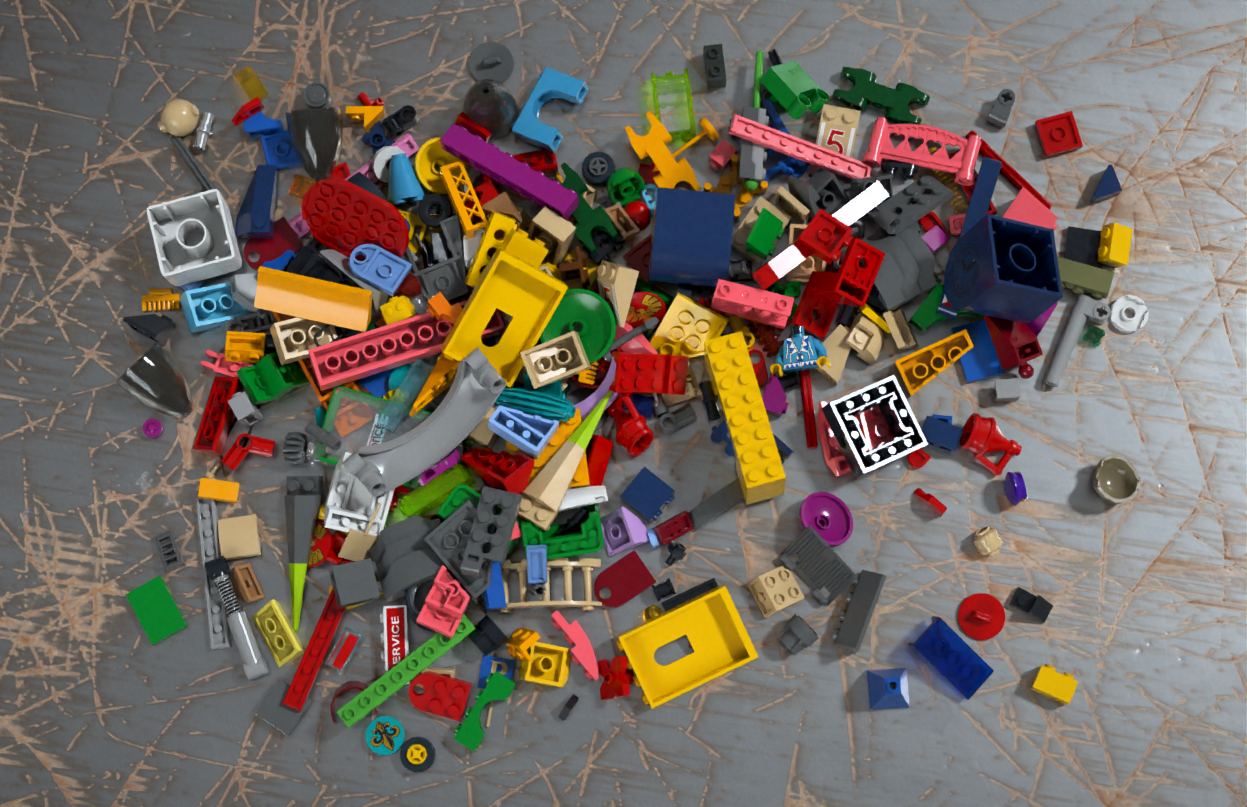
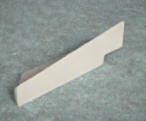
(583, 496)

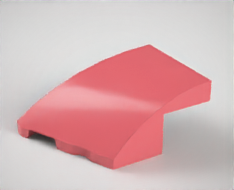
(444, 605)

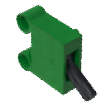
(792, 87)

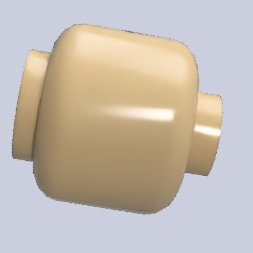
(987, 541)

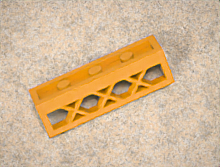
(458, 203)

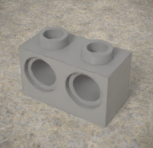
(244, 409)

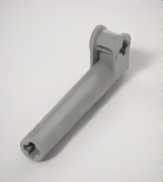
(1083, 310)

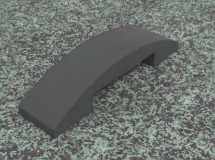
(716, 504)

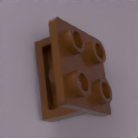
(575, 269)

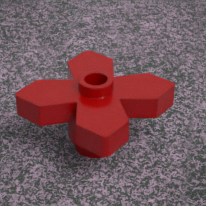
(616, 677)

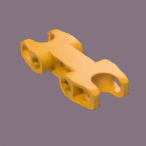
(654, 146)

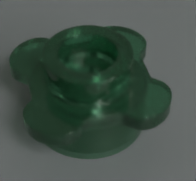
(1091, 329)

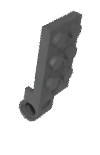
(474, 559)

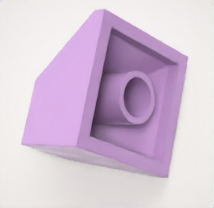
(623, 531)

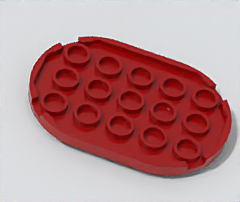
(350, 216)

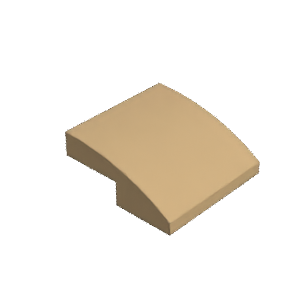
(901, 329)
(239, 537)

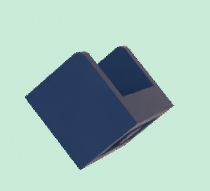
(941, 434)

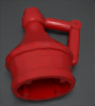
(630, 428)
(983, 436)

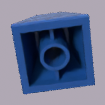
(880, 693)

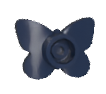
(376, 138)

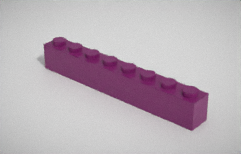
(509, 171)

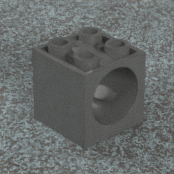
(355, 583)

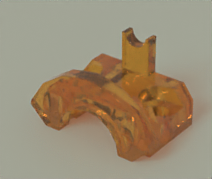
(302, 183)

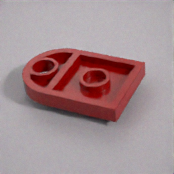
(441, 695)

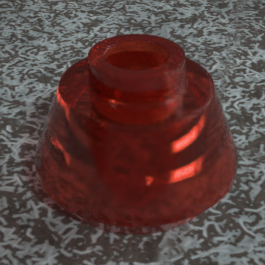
(410, 286)

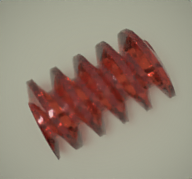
(766, 337)

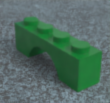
(471, 731)

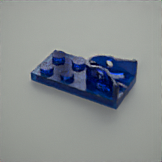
(952, 658)

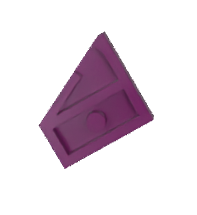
(447, 462)

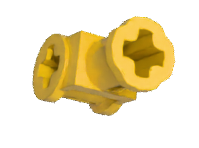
(737, 325)

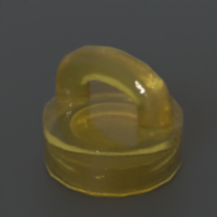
(651, 612)

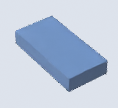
(536, 564)

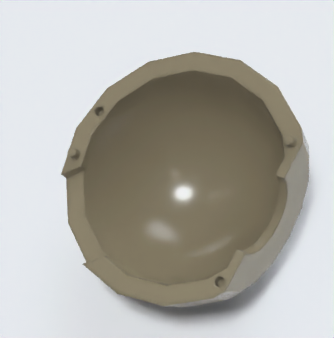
(1116, 479)

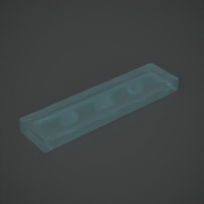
(405, 395)

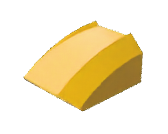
(548, 665)

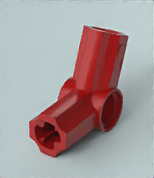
(257, 446)

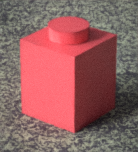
(721, 156)

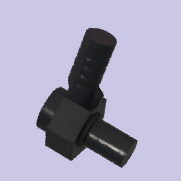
(677, 551)

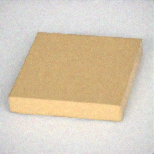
(792, 205)

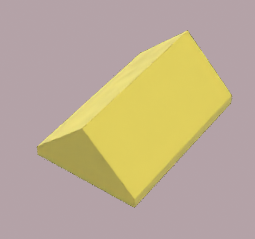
(278, 633)

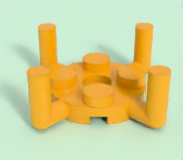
(730, 180)

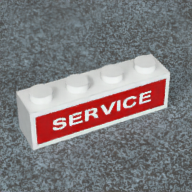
(395, 636)

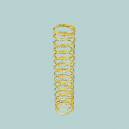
(966, 205)

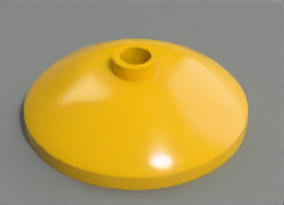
(425, 159)

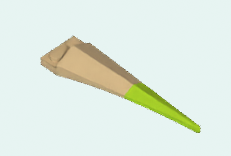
(547, 491)

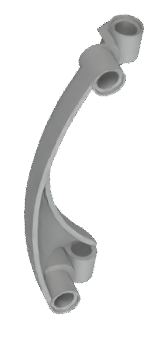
(403, 458)

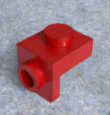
(337, 541)

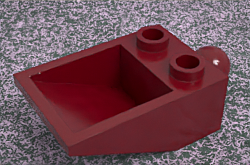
(1014, 344)

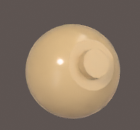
(178, 118)

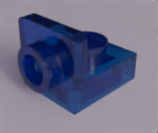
(643, 406)

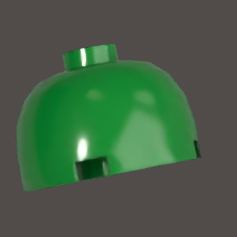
(625, 185)

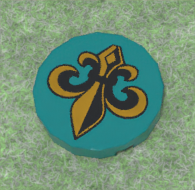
(385, 735)

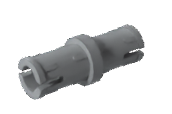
(203, 131)

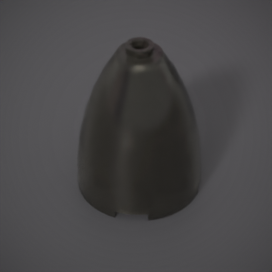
(492, 107)
(316, 139)
(158, 383)

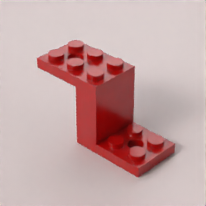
(846, 287)

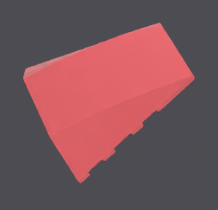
(872, 427)

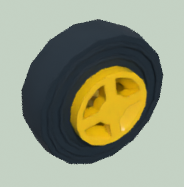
(417, 754)

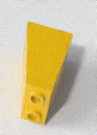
(521, 246)

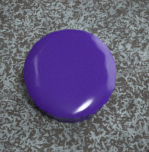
(1015, 488)

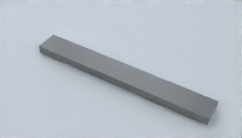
(210, 549)

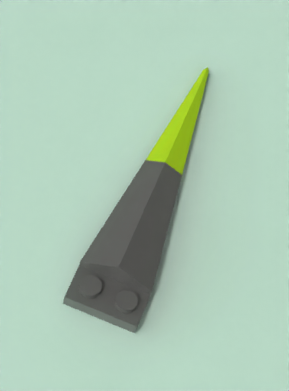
(301, 512)

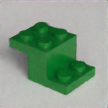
(270, 379)

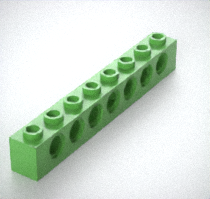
(402, 674)

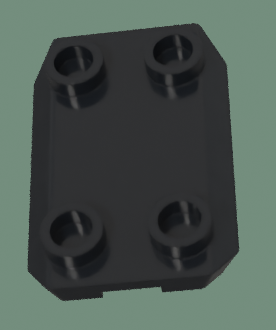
(313, 264)

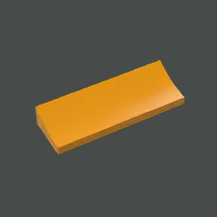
(313, 299)

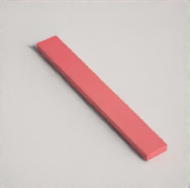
(798, 148)

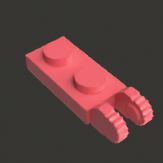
(224, 367)

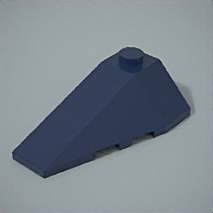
(258, 207)

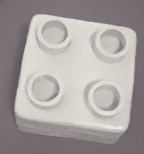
(194, 238)

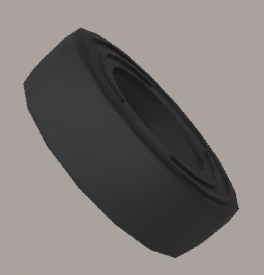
(430, 200)

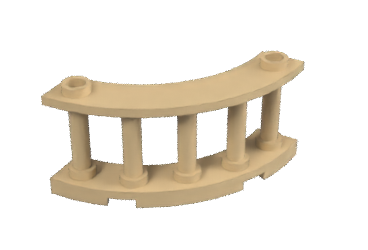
(567, 566)

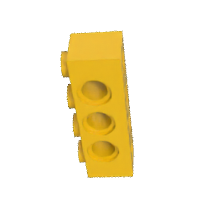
(496, 222)

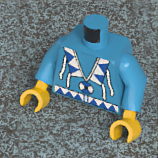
(800, 353)

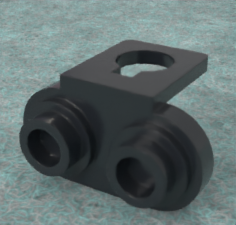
(894, 168)

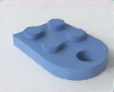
(379, 268)

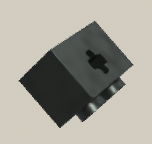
(714, 66)

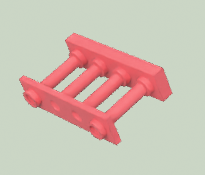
(752, 303)

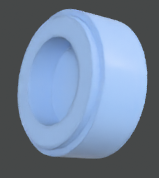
(653, 537)

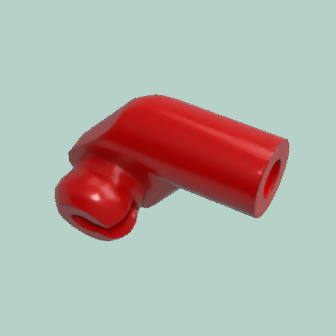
(365, 100)

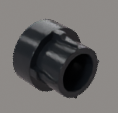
(487, 636)

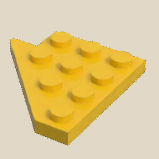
(686, 328)

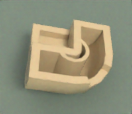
(866, 338)

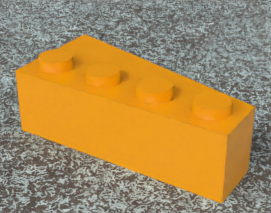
(927, 363)

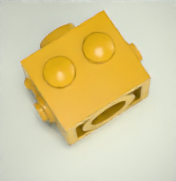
(397, 309)

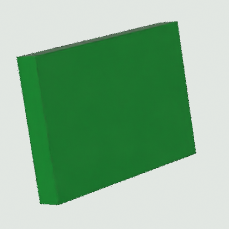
(156, 610)

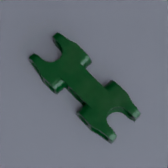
(870, 93)
(587, 219)

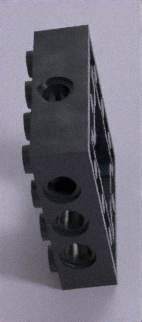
(898, 415)

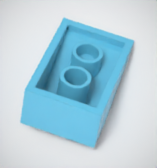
(210, 307)

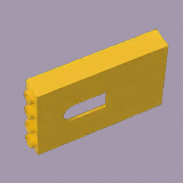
(517, 290)
(713, 632)

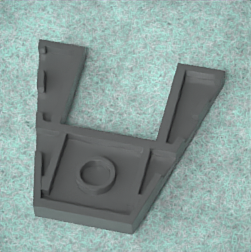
(448, 275)

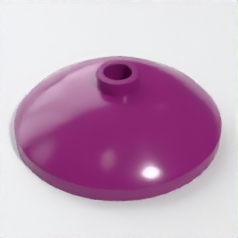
(831, 514)

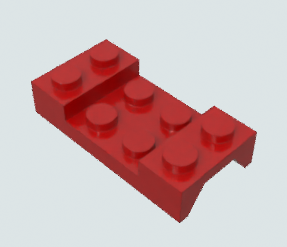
(649, 373)

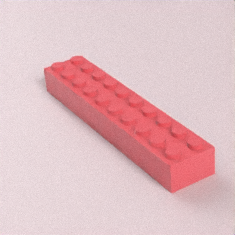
(386, 348)

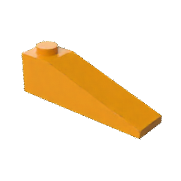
(438, 381)

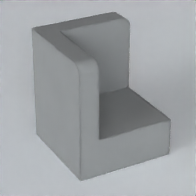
(1007, 390)

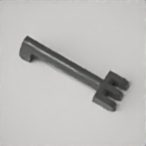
(630, 335)

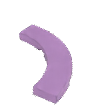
(593, 400)

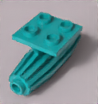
(542, 401)

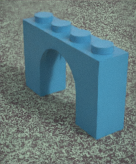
(550, 85)

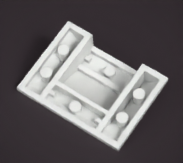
(351, 504)

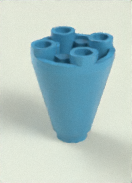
(403, 182)

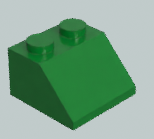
(764, 235)

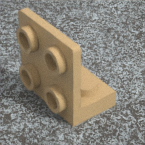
(775, 591)

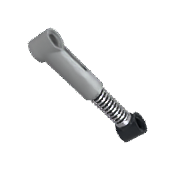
(241, 630)

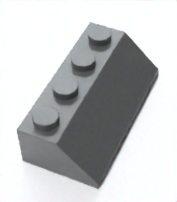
(859, 611)

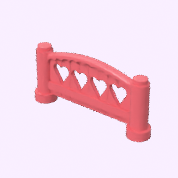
(961, 164)

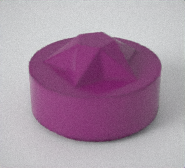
(152, 428)

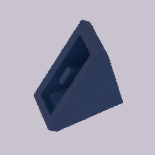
(1107, 187)

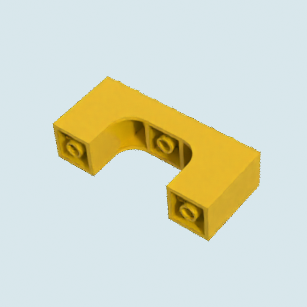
(746, 417)

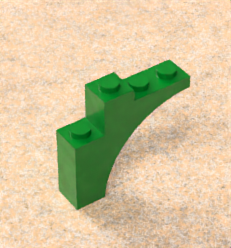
(926, 314)

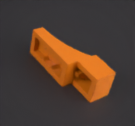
(441, 309)

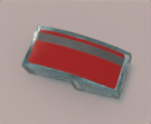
(343, 649)

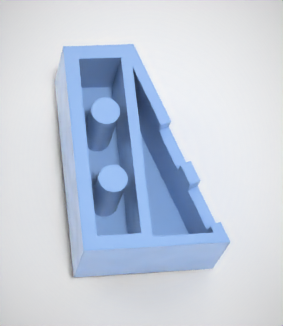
(523, 430)

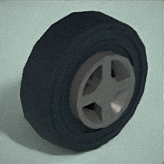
(598, 161)

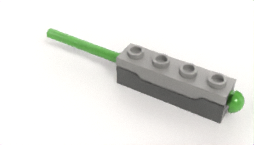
(750, 154)

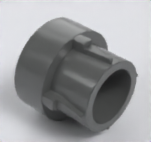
(797, 634)

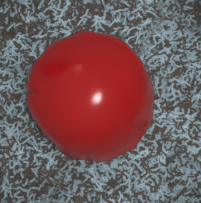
(639, 214)

